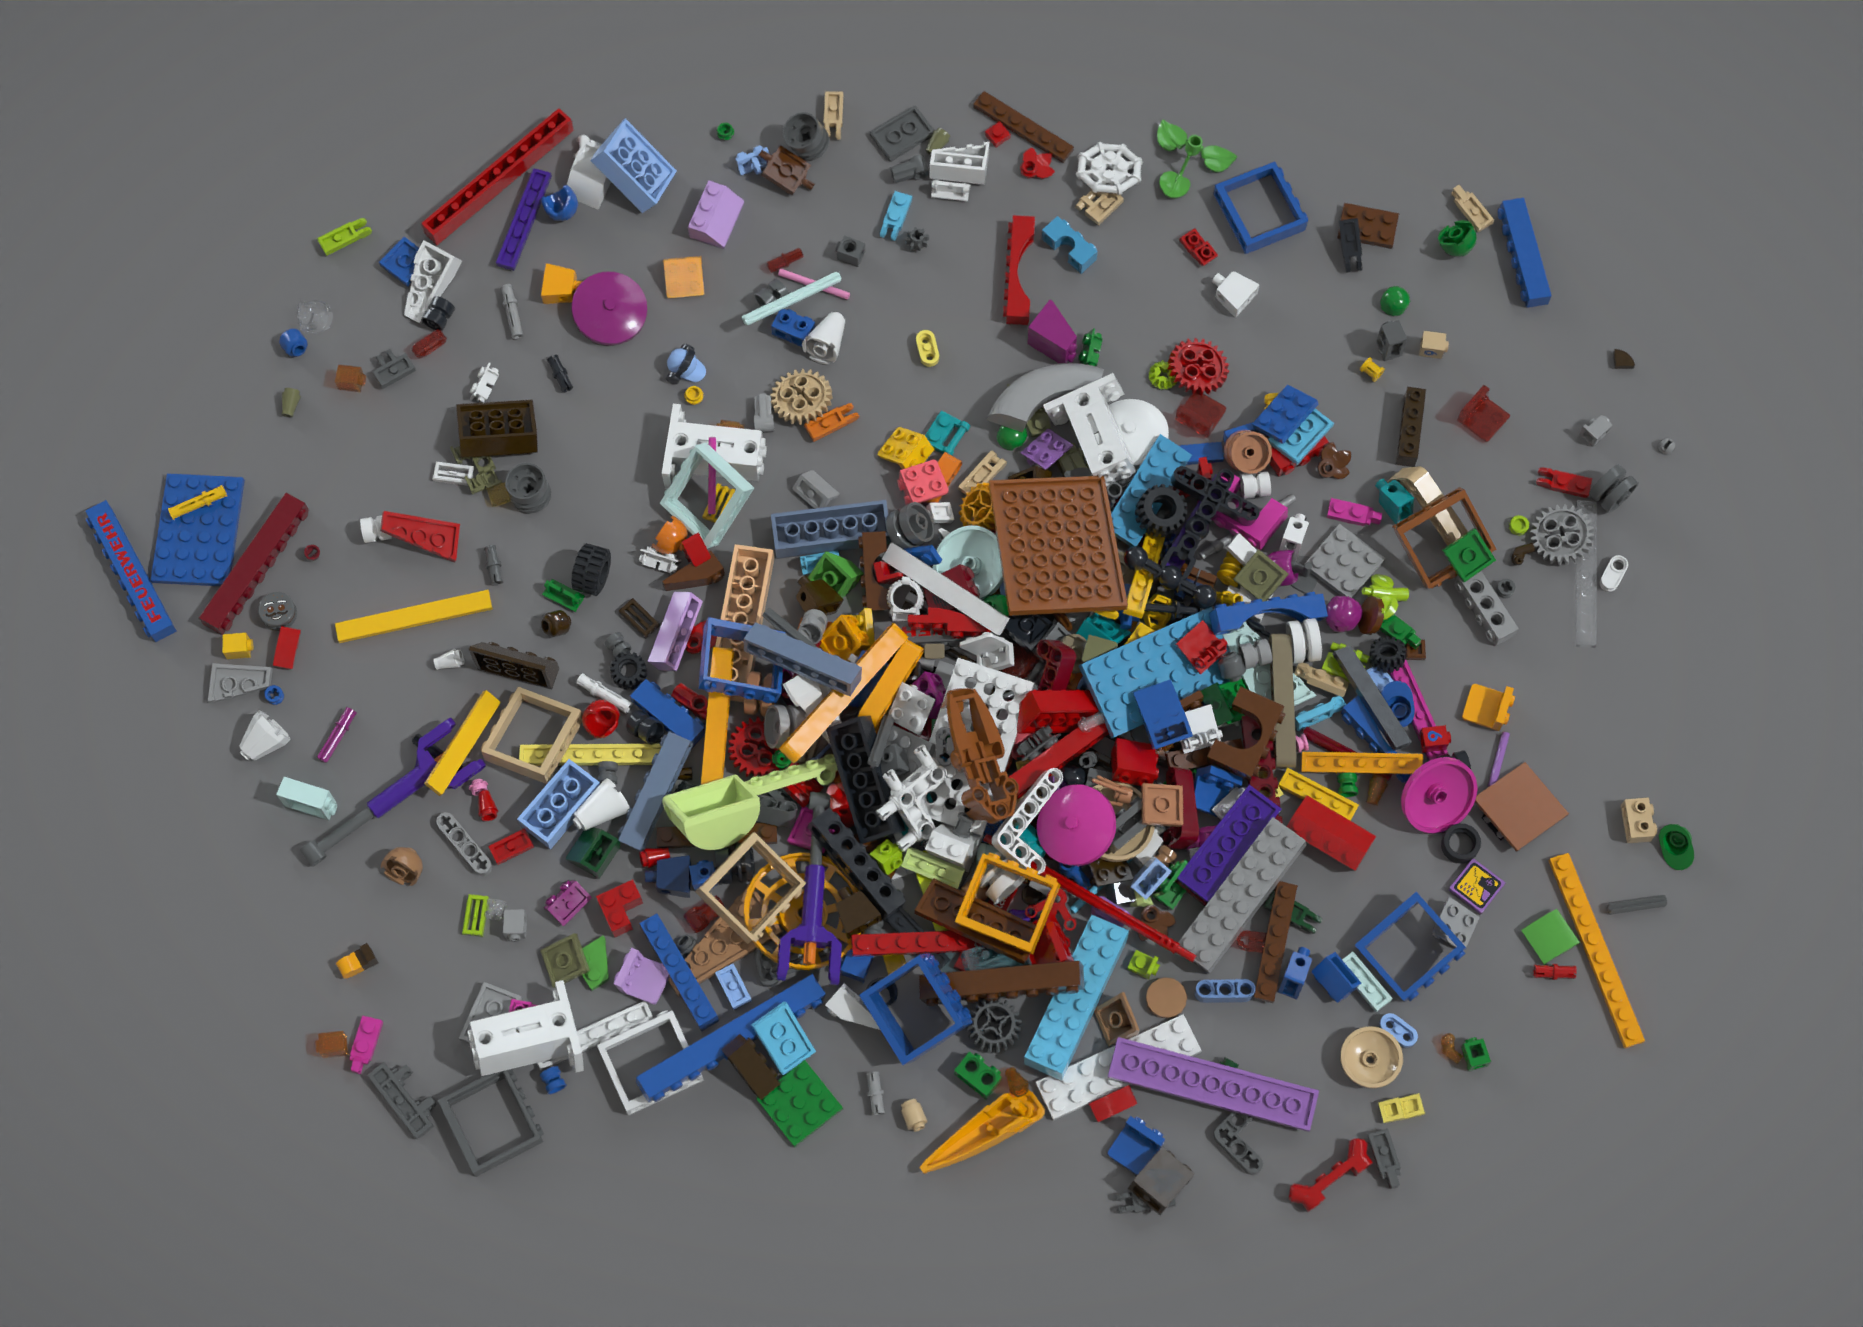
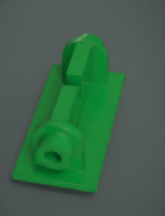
(1091, 342)
(563, 595)

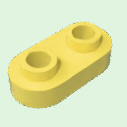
(927, 350)

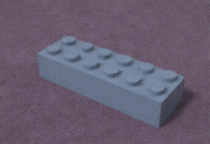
(827, 528)

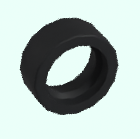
(1466, 829)

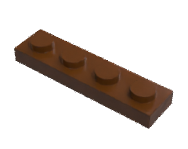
(1195, 758)

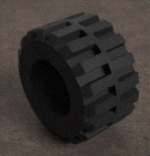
(1171, 500)
(591, 569)

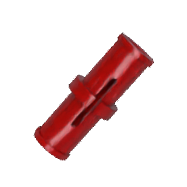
(1554, 971)

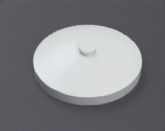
(1139, 426)

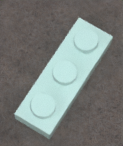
(1370, 988)

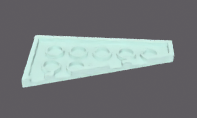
(1258, 678)

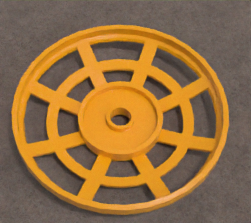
(790, 918)

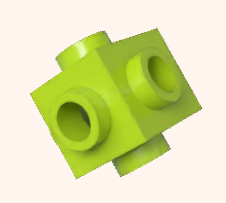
(888, 856)

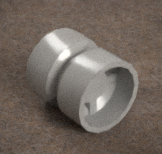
(813, 625)
(1256, 653)

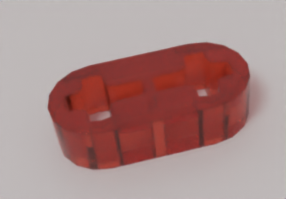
(429, 344)
(1253, 936)

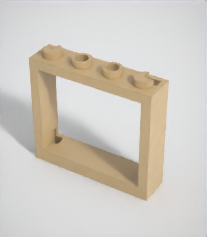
(556, 752)
(782, 905)

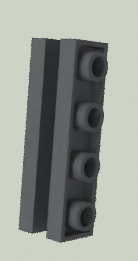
(1128, 824)

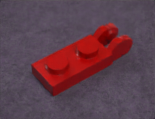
(1565, 482)

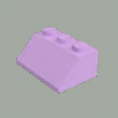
(715, 215)

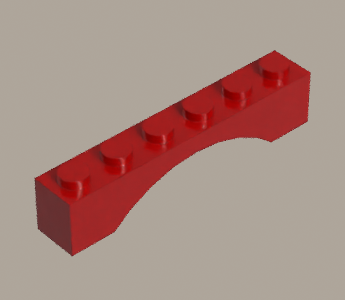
(1018, 303)

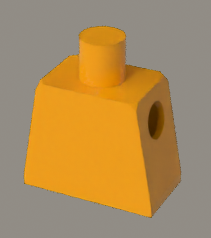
(558, 284)

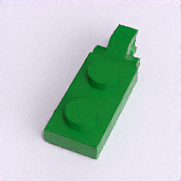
(1400, 630)

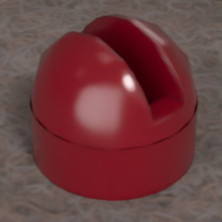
(309, 549)

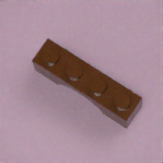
(873, 545)

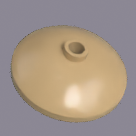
(1379, 1046)

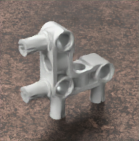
(914, 788)

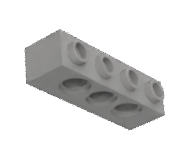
(1496, 611)

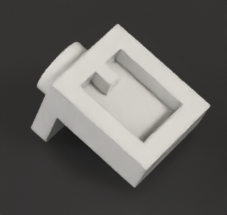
(941, 512)

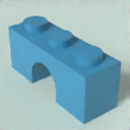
(1060, 233)

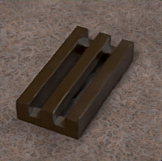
(650, 629)

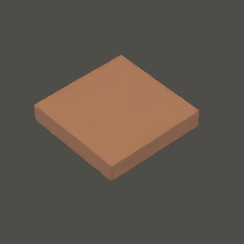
(1162, 805)

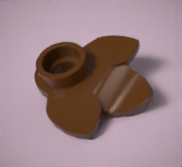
(1336, 460)
(1160, 922)

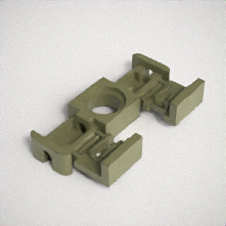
(482, 479)

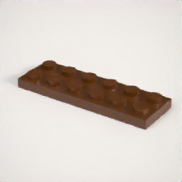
(941, 906)

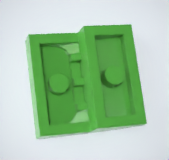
(1550, 936)

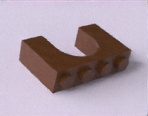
(1245, 761)

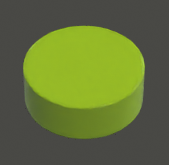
(1519, 525)

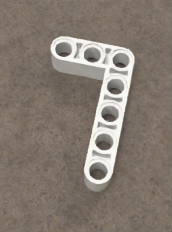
(1012, 835)

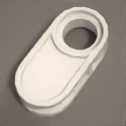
(1612, 576)

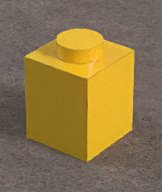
(237, 646)

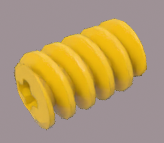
(1229, 570)

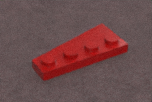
(428, 534)

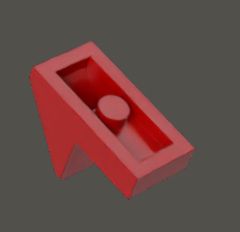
(695, 550)

